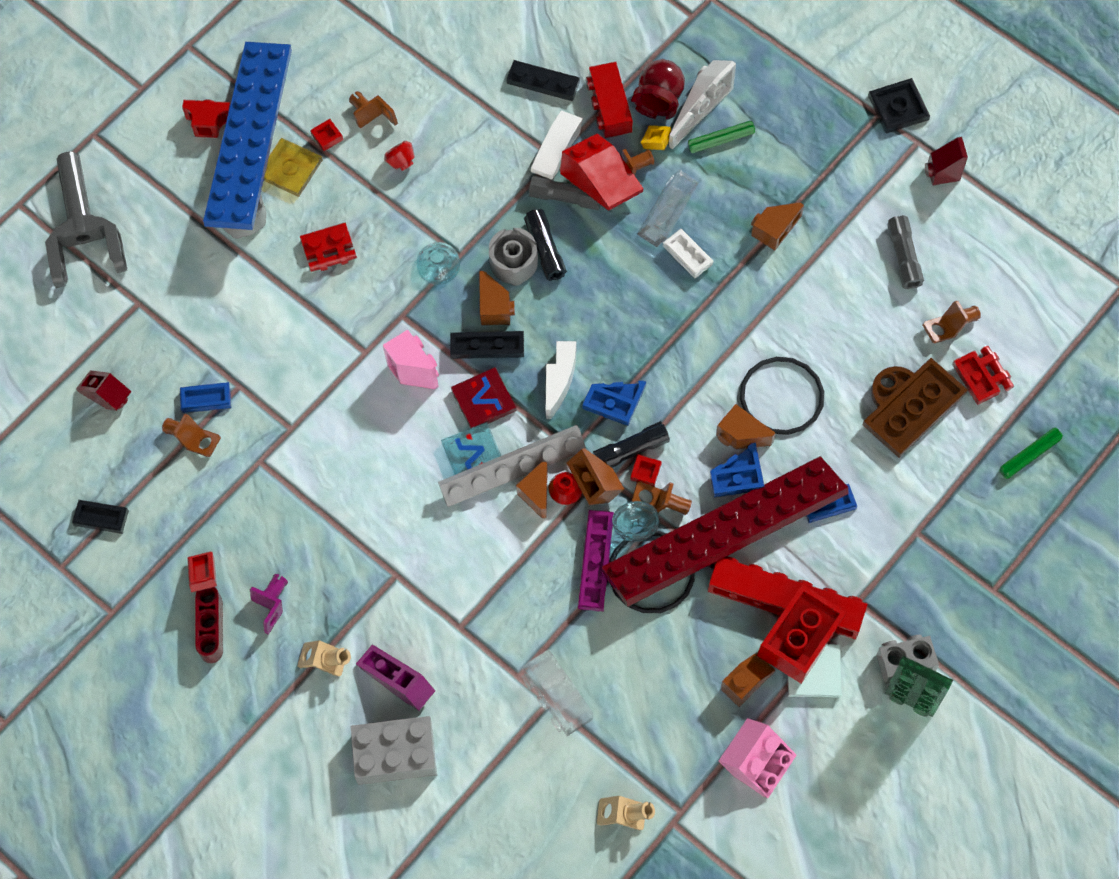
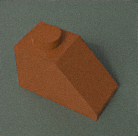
(776, 223)
(494, 302)
(742, 429)
(594, 478)
(746, 679)

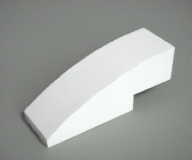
(559, 137)
(559, 376)

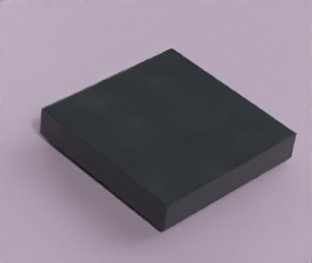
(899, 105)

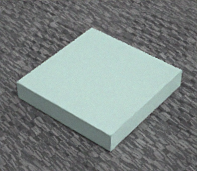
(823, 679)

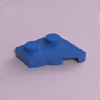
(614, 400)
(738, 475)

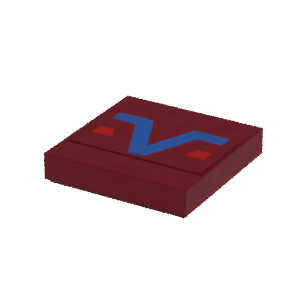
(483, 398)

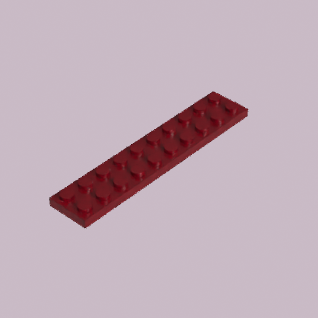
(724, 531)

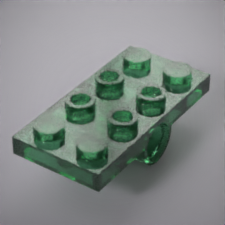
(918, 687)

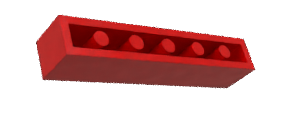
(775, 591)

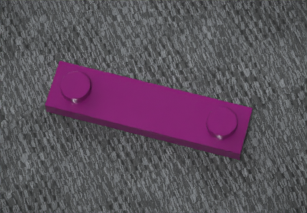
(595, 556)

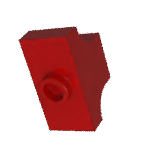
(206, 116)

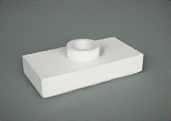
(688, 253)

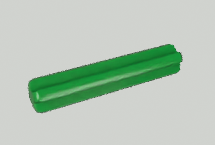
(721, 136)
(1030, 453)

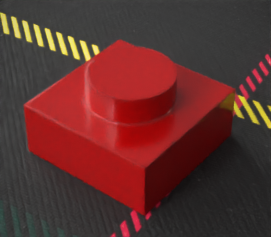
(326, 134)
(646, 470)

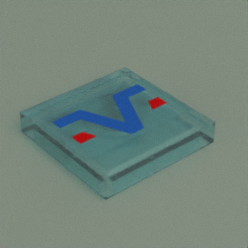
(470, 448)

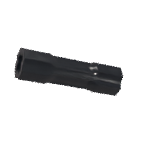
(550, 258)
(648, 438)

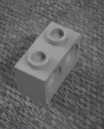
(906, 649)

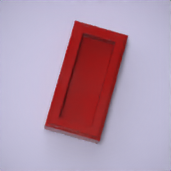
(201, 571)

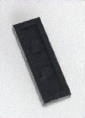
(543, 80)
(487, 344)

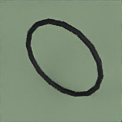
(796, 362)
(652, 610)

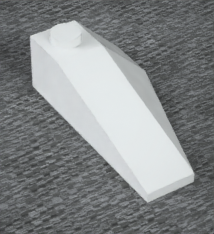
(710, 88)

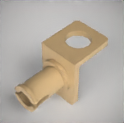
(324, 657)
(625, 812)

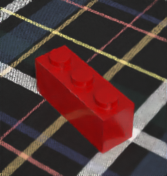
(609, 100)

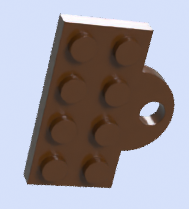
(911, 404)

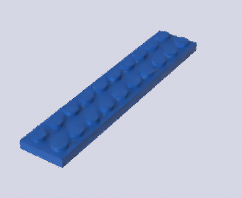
(248, 136)

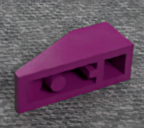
(396, 677)

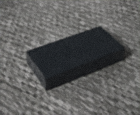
(100, 516)

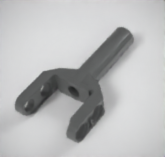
(80, 225)

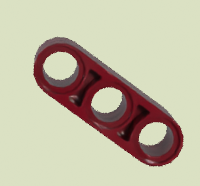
(210, 635)

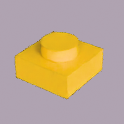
(656, 137)

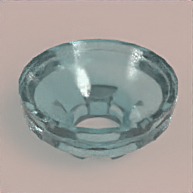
(438, 272)
(633, 515)

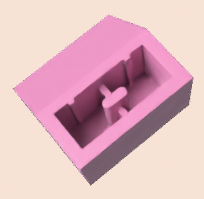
(410, 362)
(757, 757)

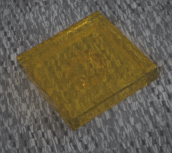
(291, 167)

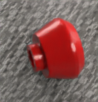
(400, 156)
(564, 489)

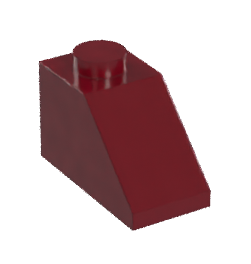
(947, 162)
(104, 390)

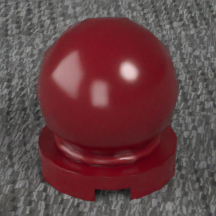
(659, 89)

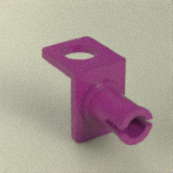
(269, 599)

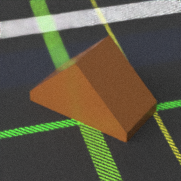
(534, 489)

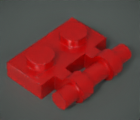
(326, 242)
(977, 378)

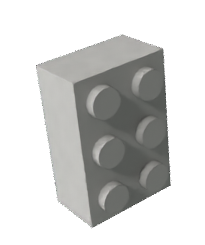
(393, 750)

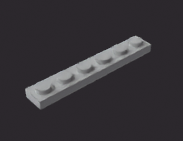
(511, 466)

